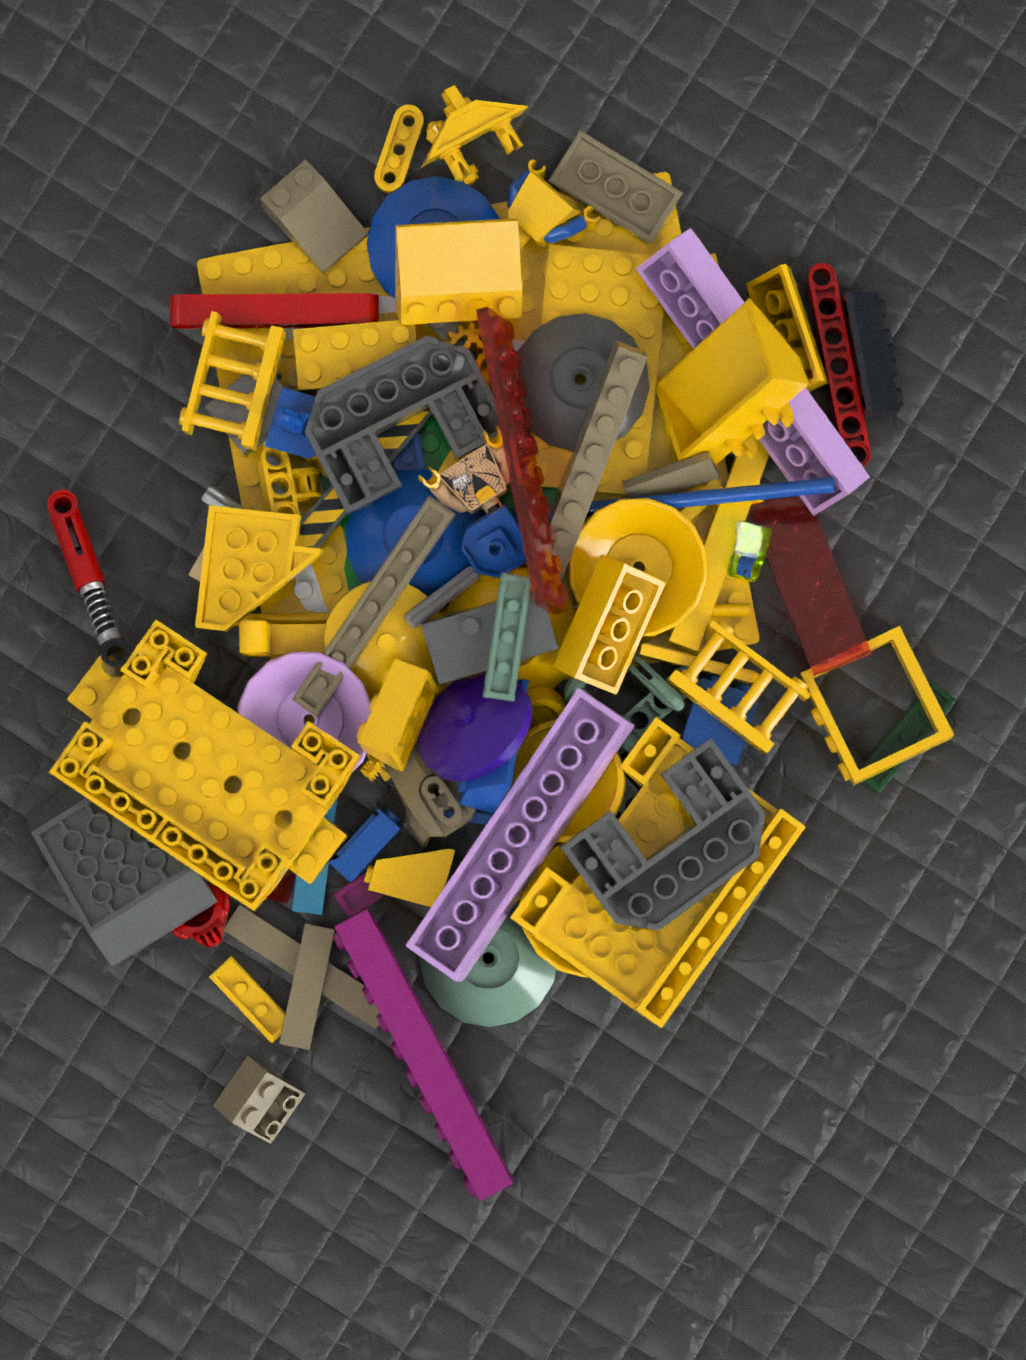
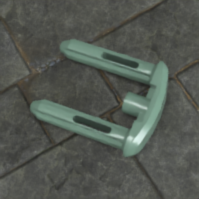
(657, 686)

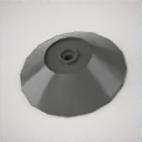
(552, 361)

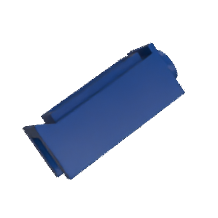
(366, 844)

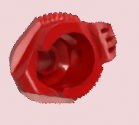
(210, 924)

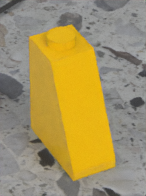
(411, 877)

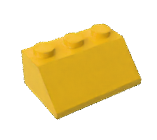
(397, 714)

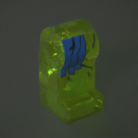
(749, 551)

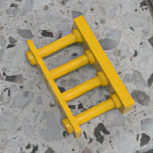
(255, 402)
(735, 717)

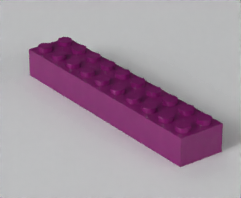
(424, 1054)

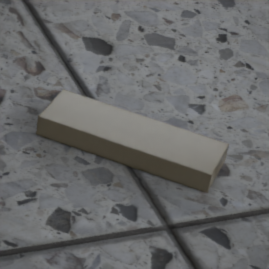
(673, 477)

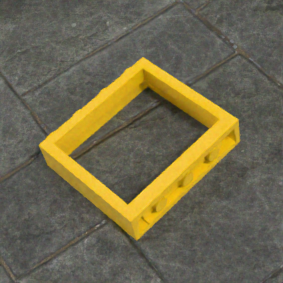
(924, 693)

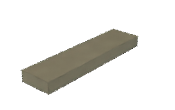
(307, 986)

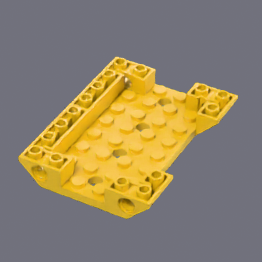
(185, 801)

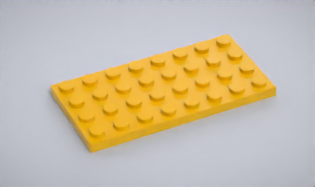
(612, 289)

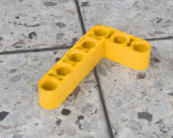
(268, 639)

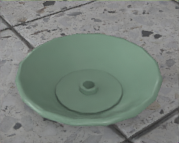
(498, 990)

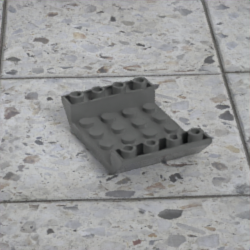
(114, 876)

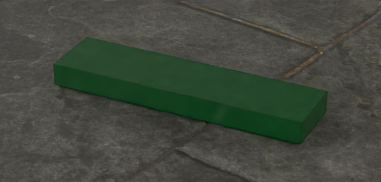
(909, 730)

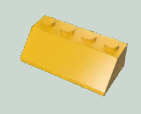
(781, 304)
(608, 624)

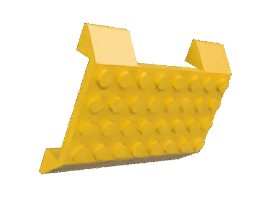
(638, 964)

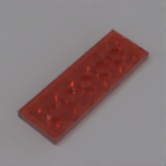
(810, 584)

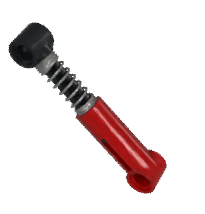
(87, 578)

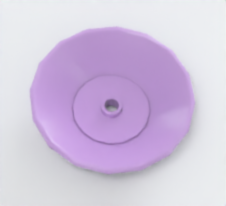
(270, 704)

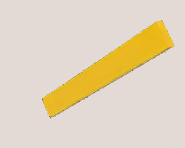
(719, 547)

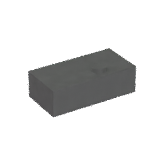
(462, 639)

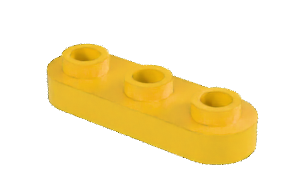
(399, 136)

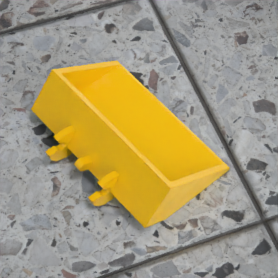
(731, 387)

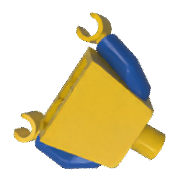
(543, 210)

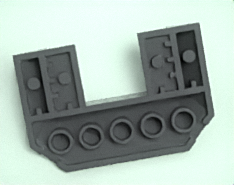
(387, 393)
(688, 867)

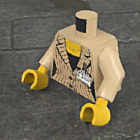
(474, 480)

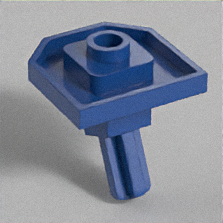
(290, 424)
(494, 543)

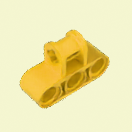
(299, 484)

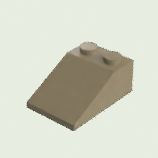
(313, 216)

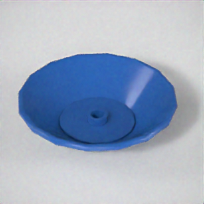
(420, 202)
(377, 529)

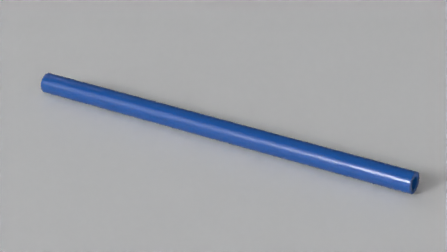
(734, 494)

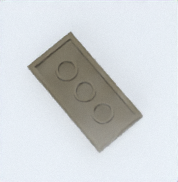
(615, 187)

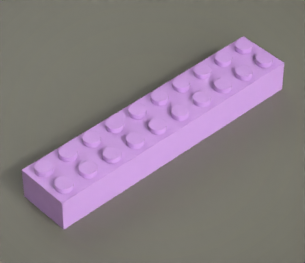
(698, 301)
(520, 835)

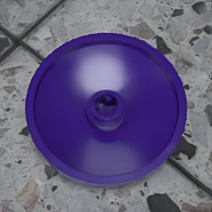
(473, 733)

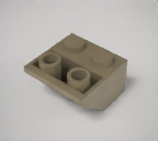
(258, 1100)

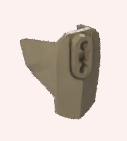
(424, 810)

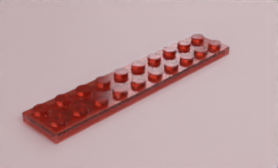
(521, 461)

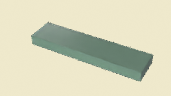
(507, 637)

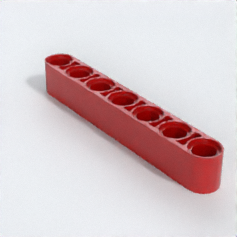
(278, 310)
(841, 352)

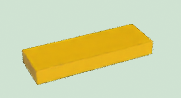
(250, 998)

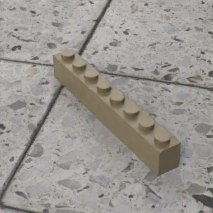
(594, 446)

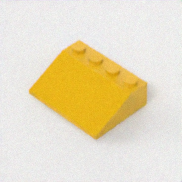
(456, 269)

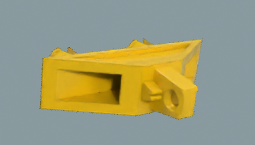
(467, 122)

